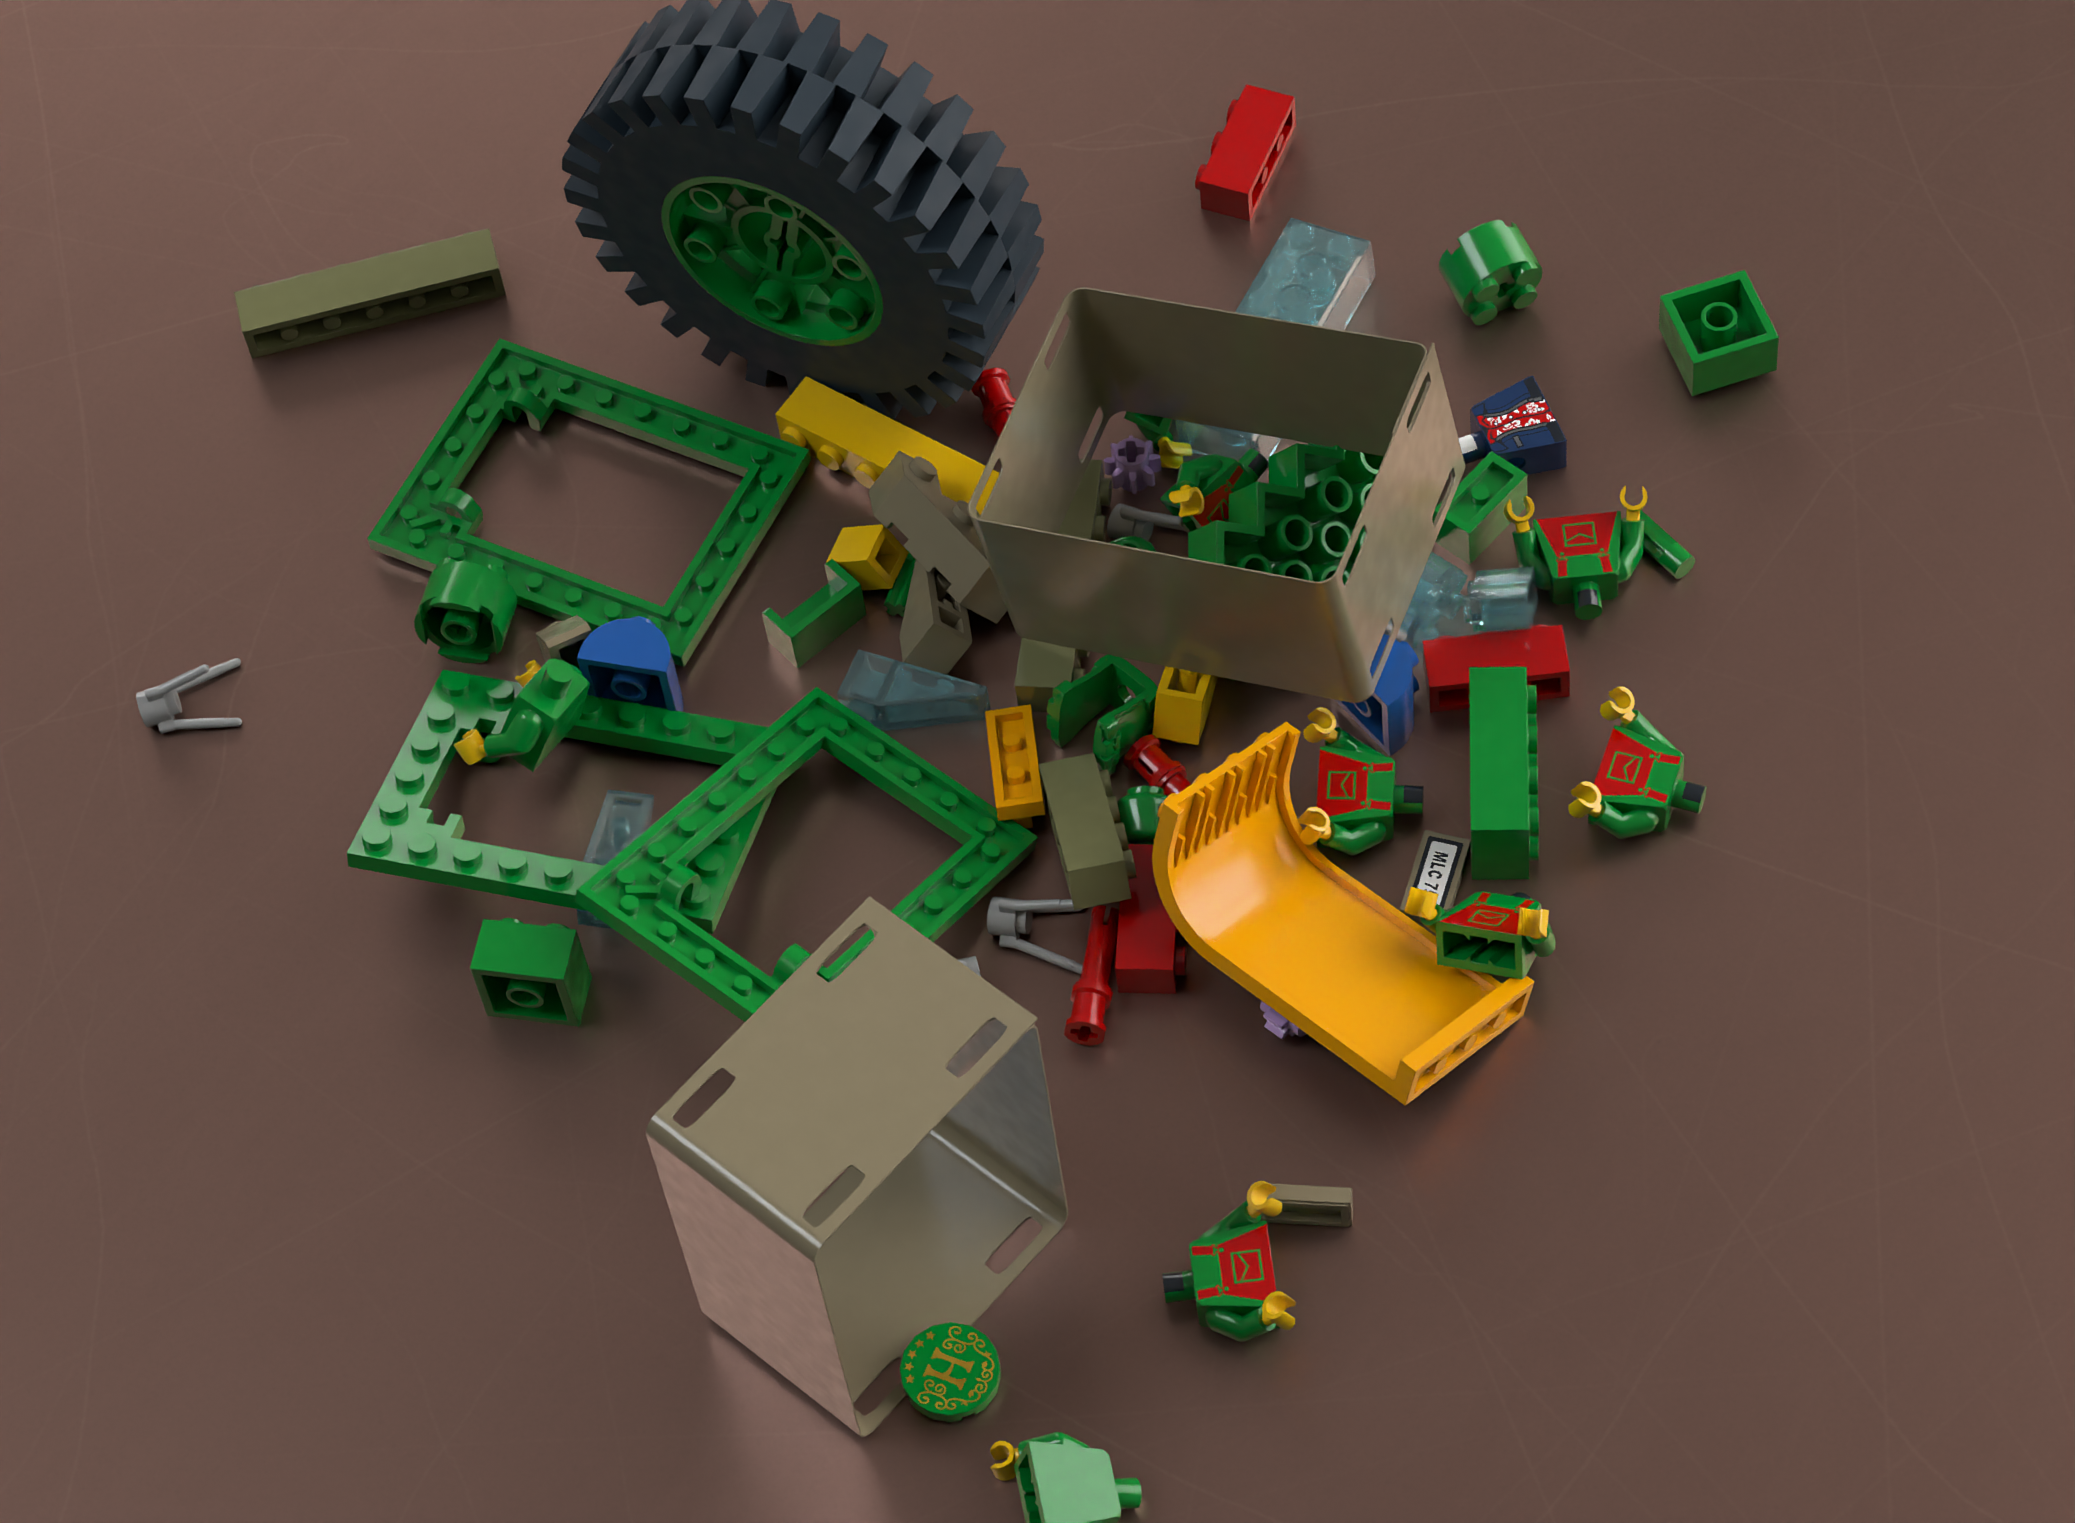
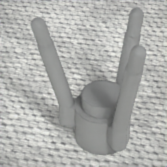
(1135, 522)
(162, 702)
(1014, 917)

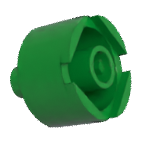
(1491, 271)
(466, 610)

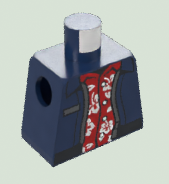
(1516, 428)

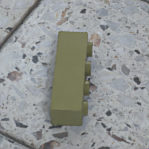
(1087, 831)

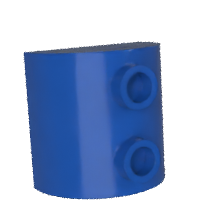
(631, 664)
(1390, 709)

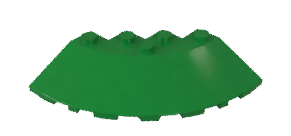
(1297, 519)

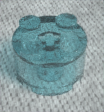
(1433, 599)

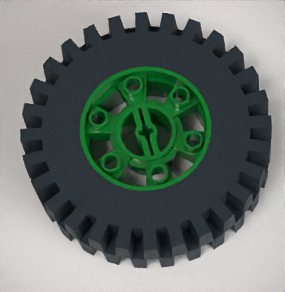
(804, 205)

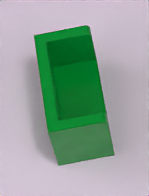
(1478, 507)
(817, 619)

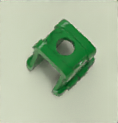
(1084, 698)

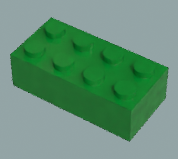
(1503, 773)

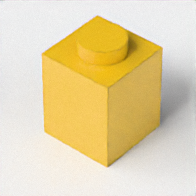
(869, 555)

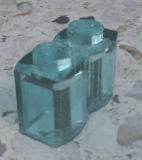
(1501, 600)

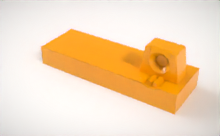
(1015, 764)

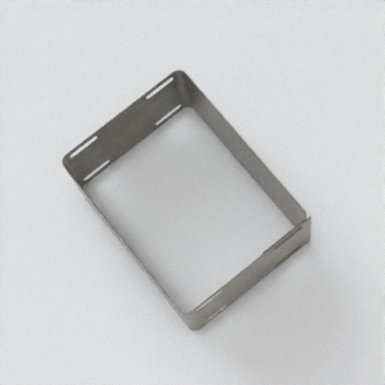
(1236, 376)
(948, 1143)

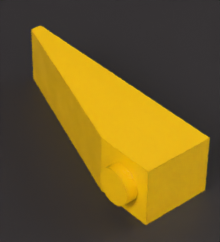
(1182, 705)

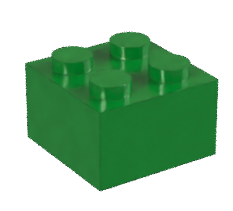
(1718, 332)
(531, 972)

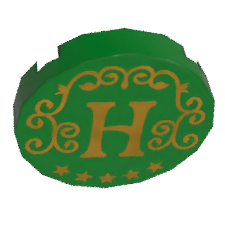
(950, 1372)

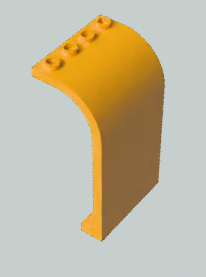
(1314, 935)

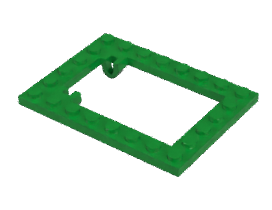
(513, 379)
(404, 841)
(644, 883)

